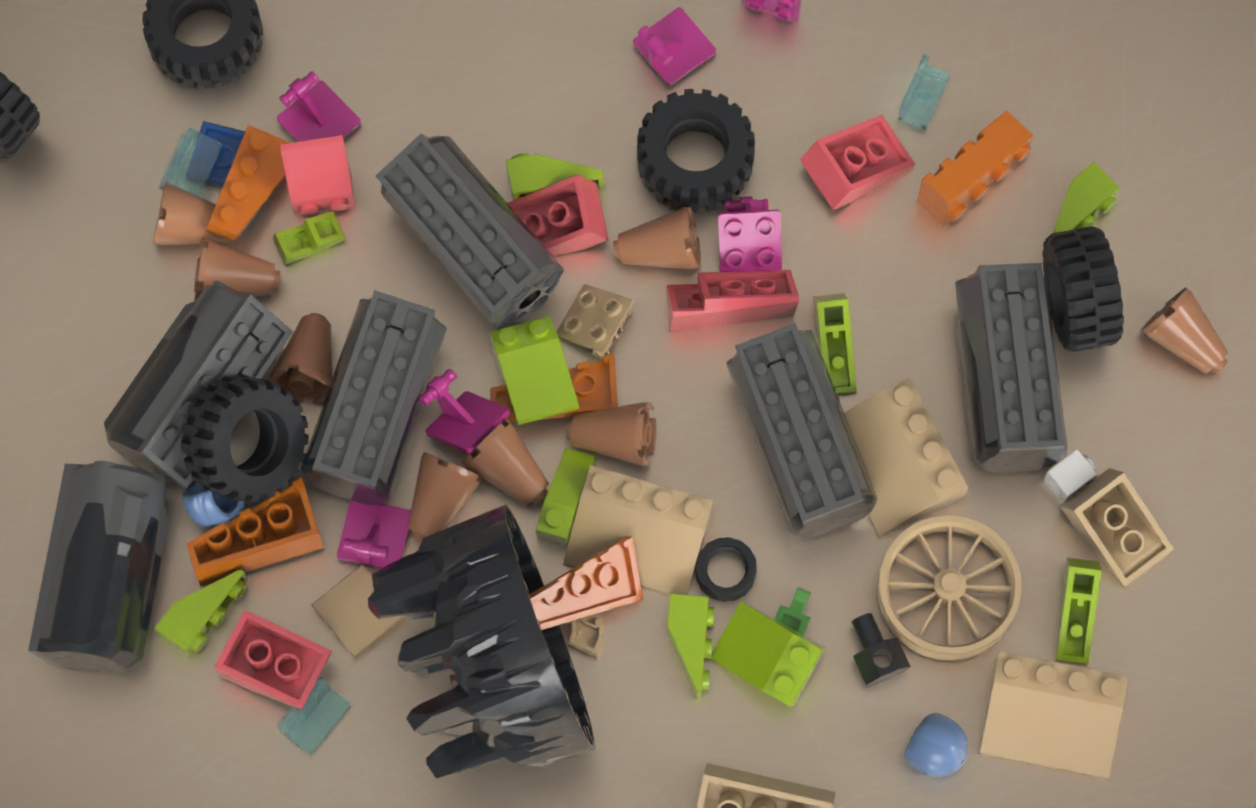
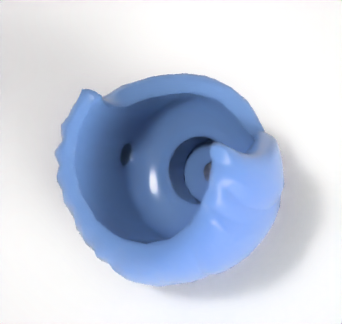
(209, 508)
(937, 746)

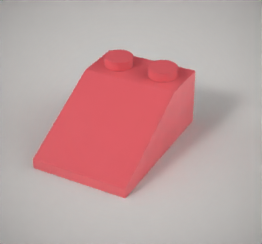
(856, 161)
(318, 175)
(564, 215)
(272, 660)

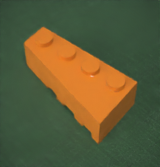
(974, 168)
(257, 537)

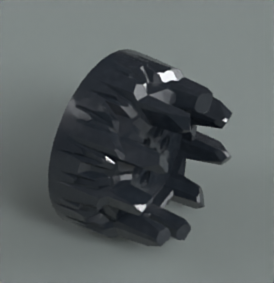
(509, 678)

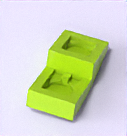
(310, 238)

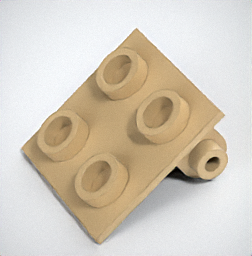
(595, 319)

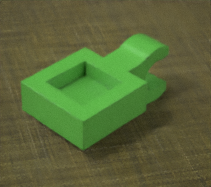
(793, 616)

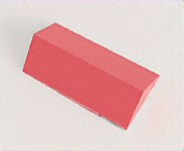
(731, 299)

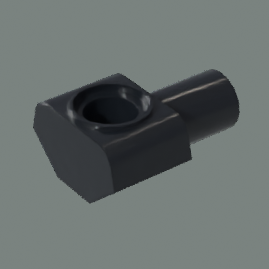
(874, 645)

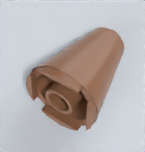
(184, 219)
(661, 242)
(234, 269)
(1187, 333)
(306, 360)
(616, 432)
(508, 465)
(439, 495)

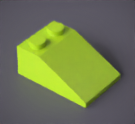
(533, 370)
(767, 653)

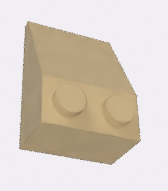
(1117, 526)

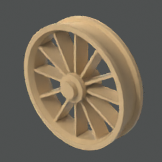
(949, 587)

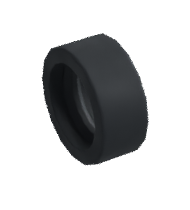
(723, 545)

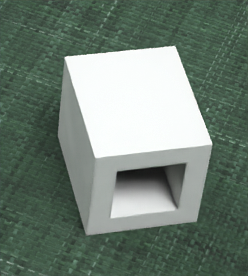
(1070, 475)

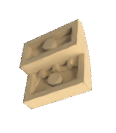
(347, 611)

